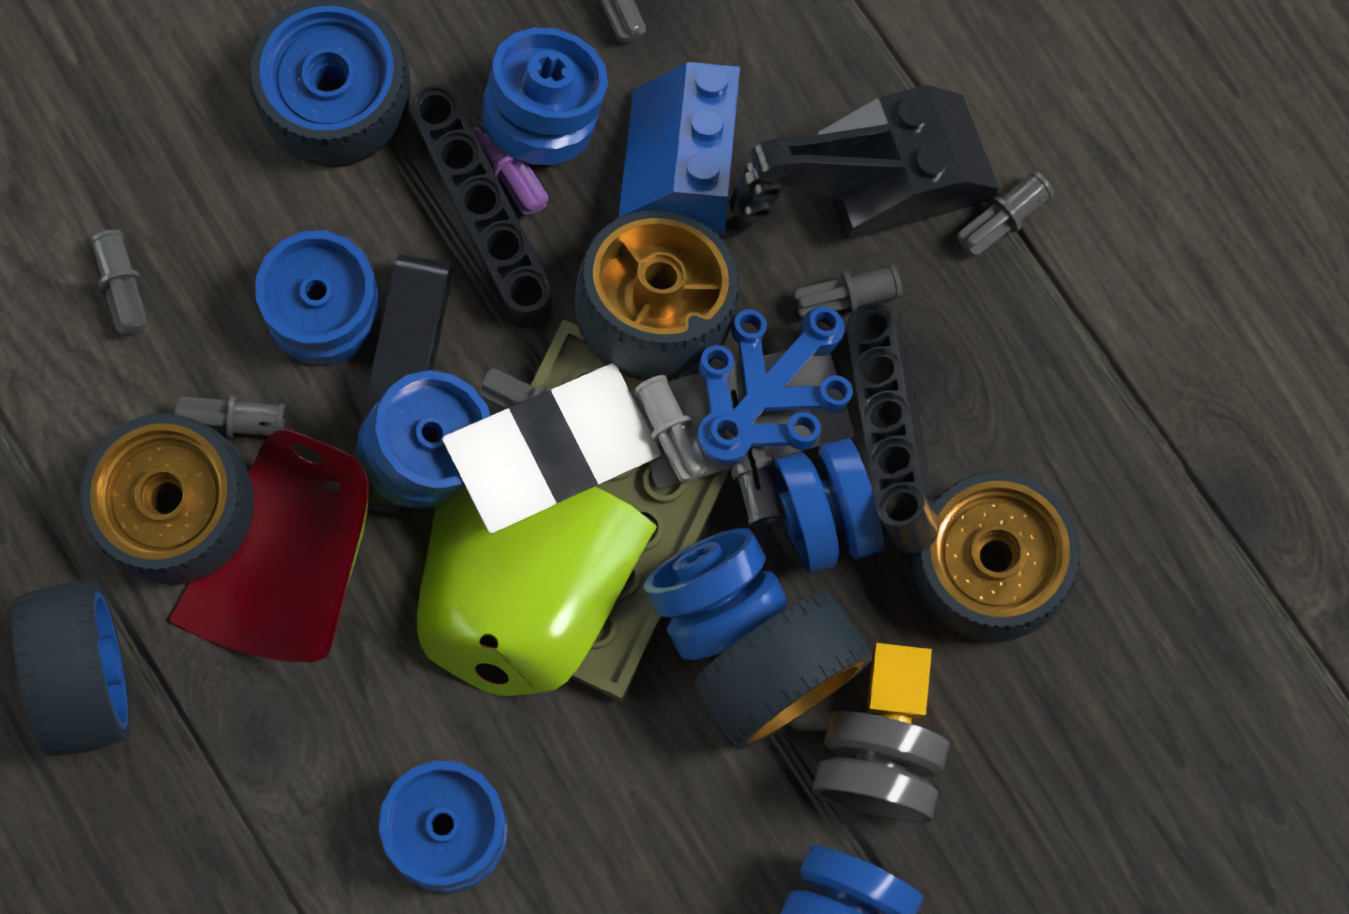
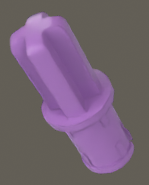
(515, 175)

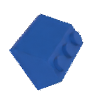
(682, 144)

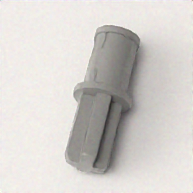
(671, 428)

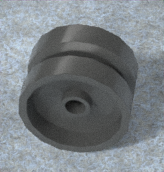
(881, 766)

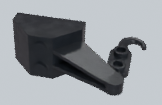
(879, 165)

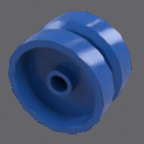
(543, 96)
(310, 268)
(405, 434)
(828, 505)
(715, 593)
(452, 860)
(849, 887)

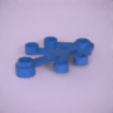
(768, 390)

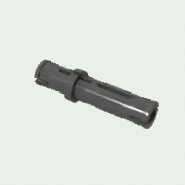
(762, 503)

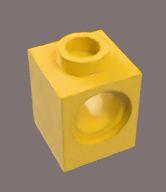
(899, 682)

